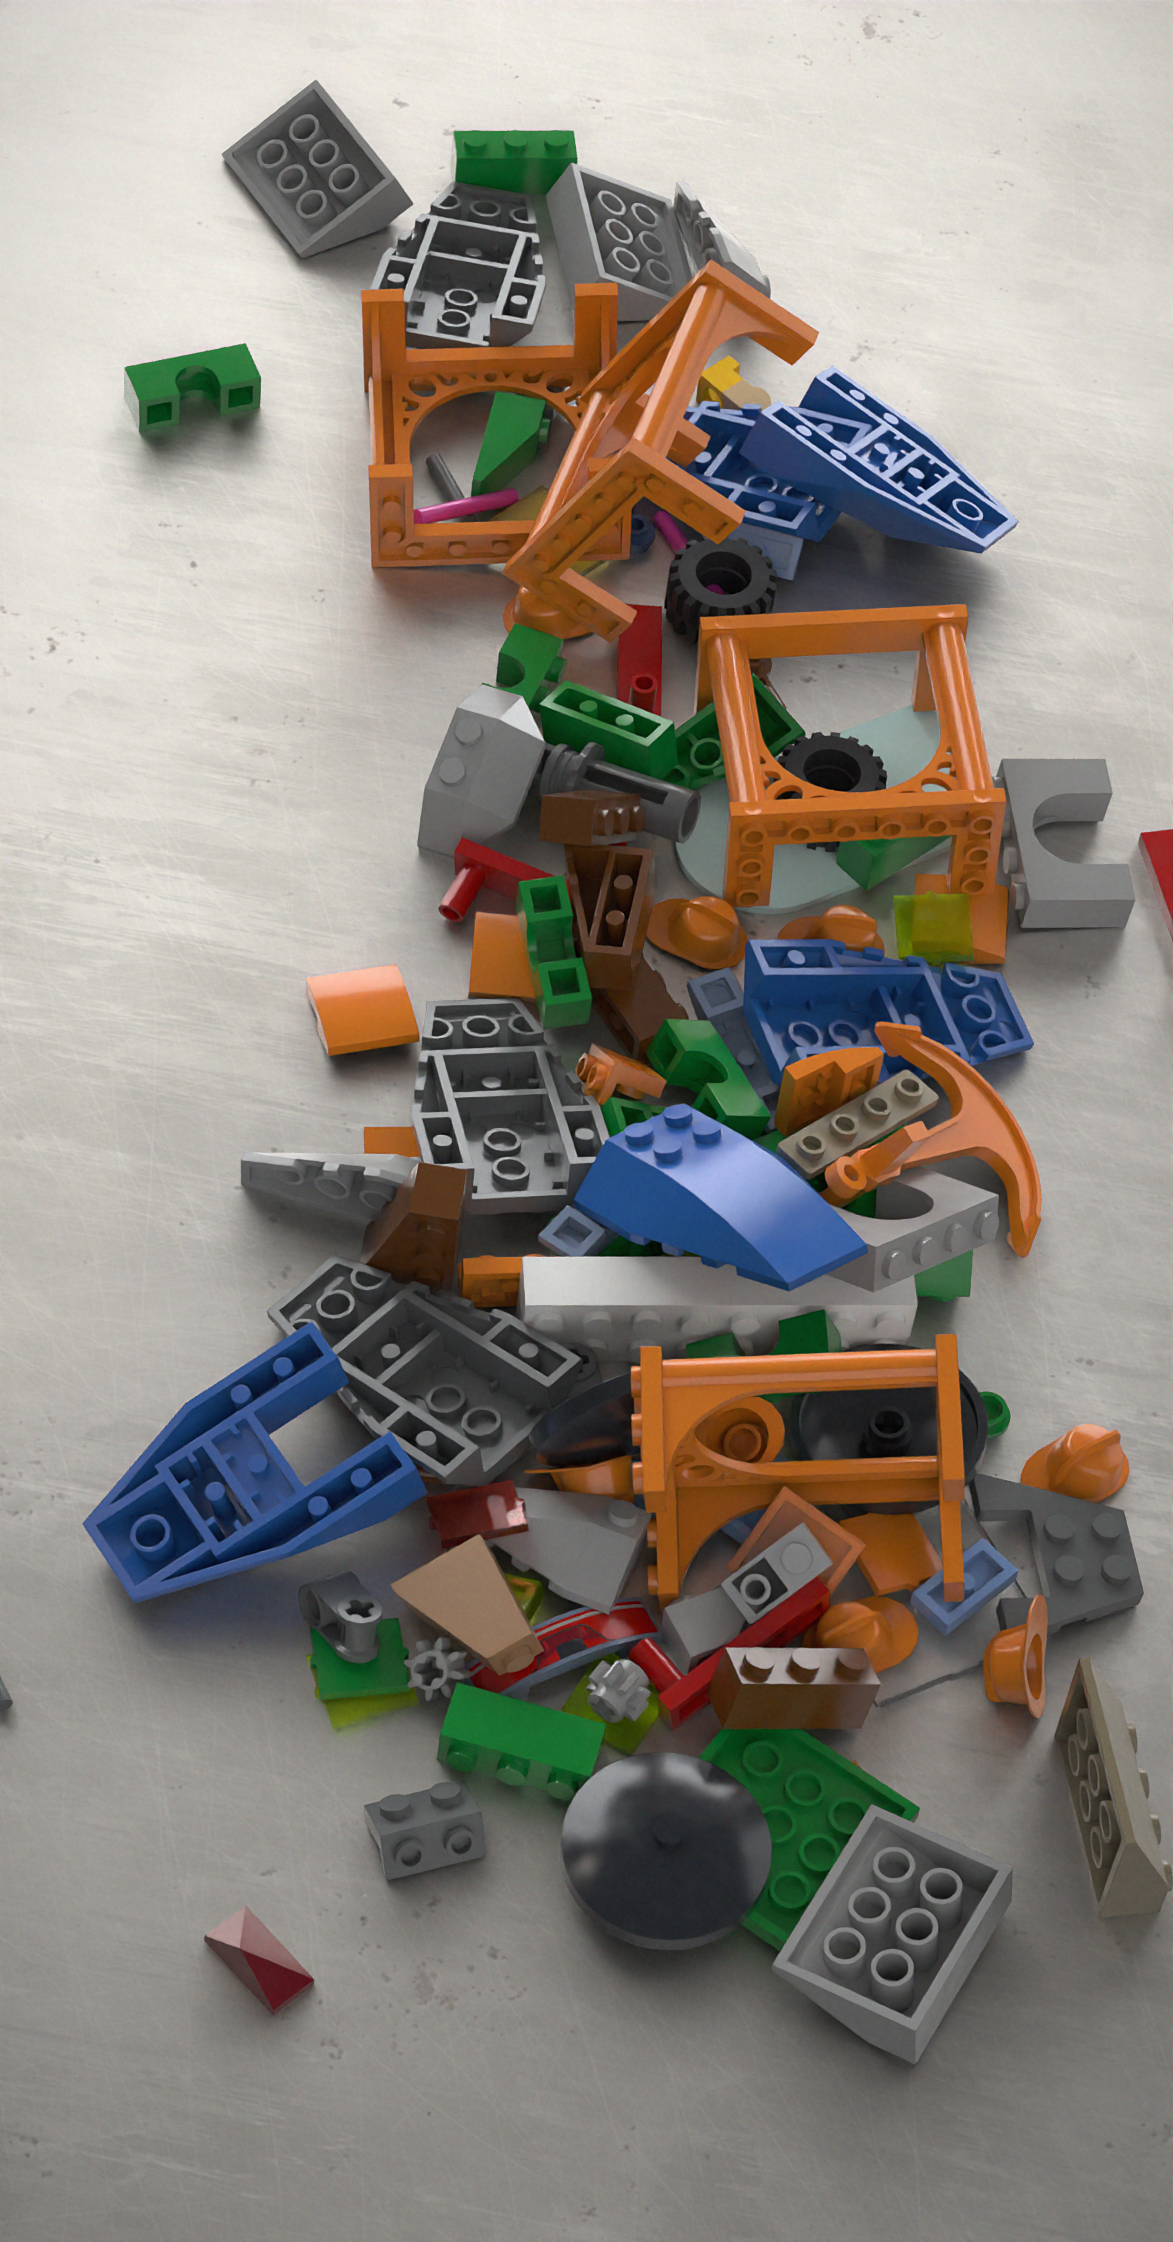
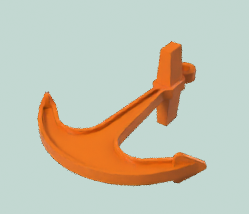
(977, 1127)

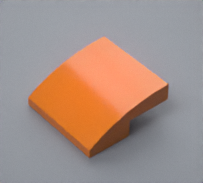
(987, 916)
(499, 959)
(362, 1010)
(823, 1084)

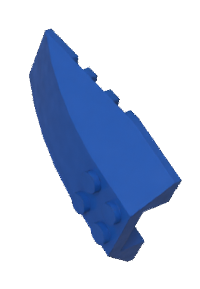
(763, 497)
(826, 998)
(717, 1197)

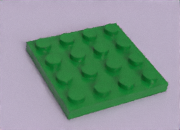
(811, 1809)

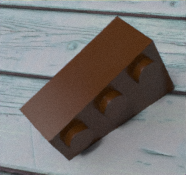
(612, 908)
(420, 1228)

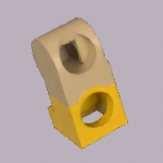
(724, 385)

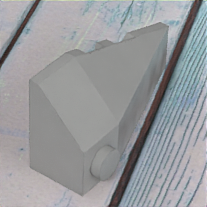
(711, 240)
(331, 1181)
(578, 1543)

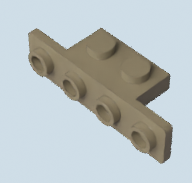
(857, 1124)

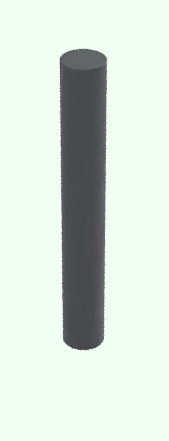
(447, 482)

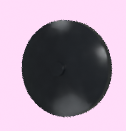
(588, 1426)
(884, 1426)
(665, 1851)

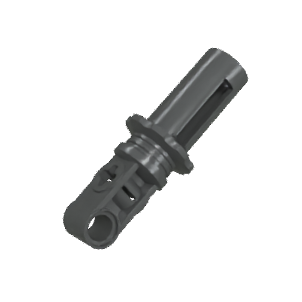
(668, 808)

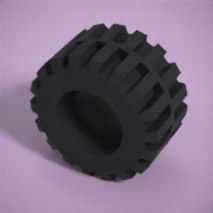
(733, 567)
(833, 765)

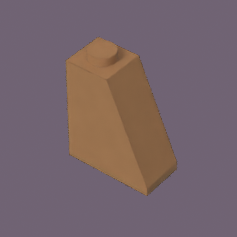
(474, 1604)

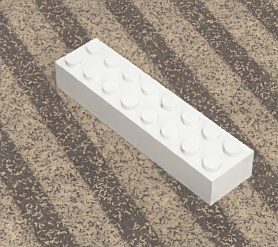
(675, 1301)

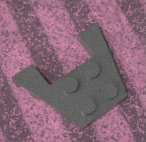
(1078, 1550)

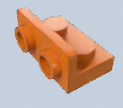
(605, 1069)
(490, 1280)

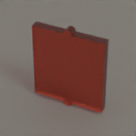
(481, 1510)

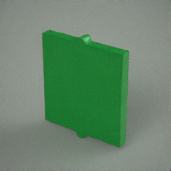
(379, 1676)

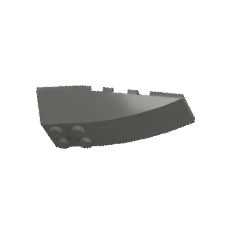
(468, 270)
(502, 1108)
(432, 1369)

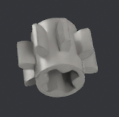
(446, 1658)
(618, 1691)

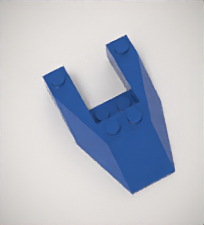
(889, 479)
(221, 1494)

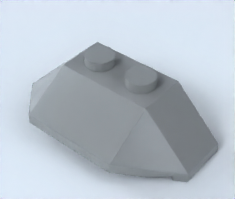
(480, 771)

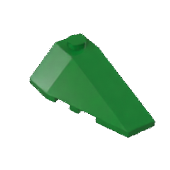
(700, 746)

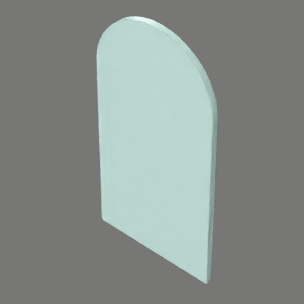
(799, 874)

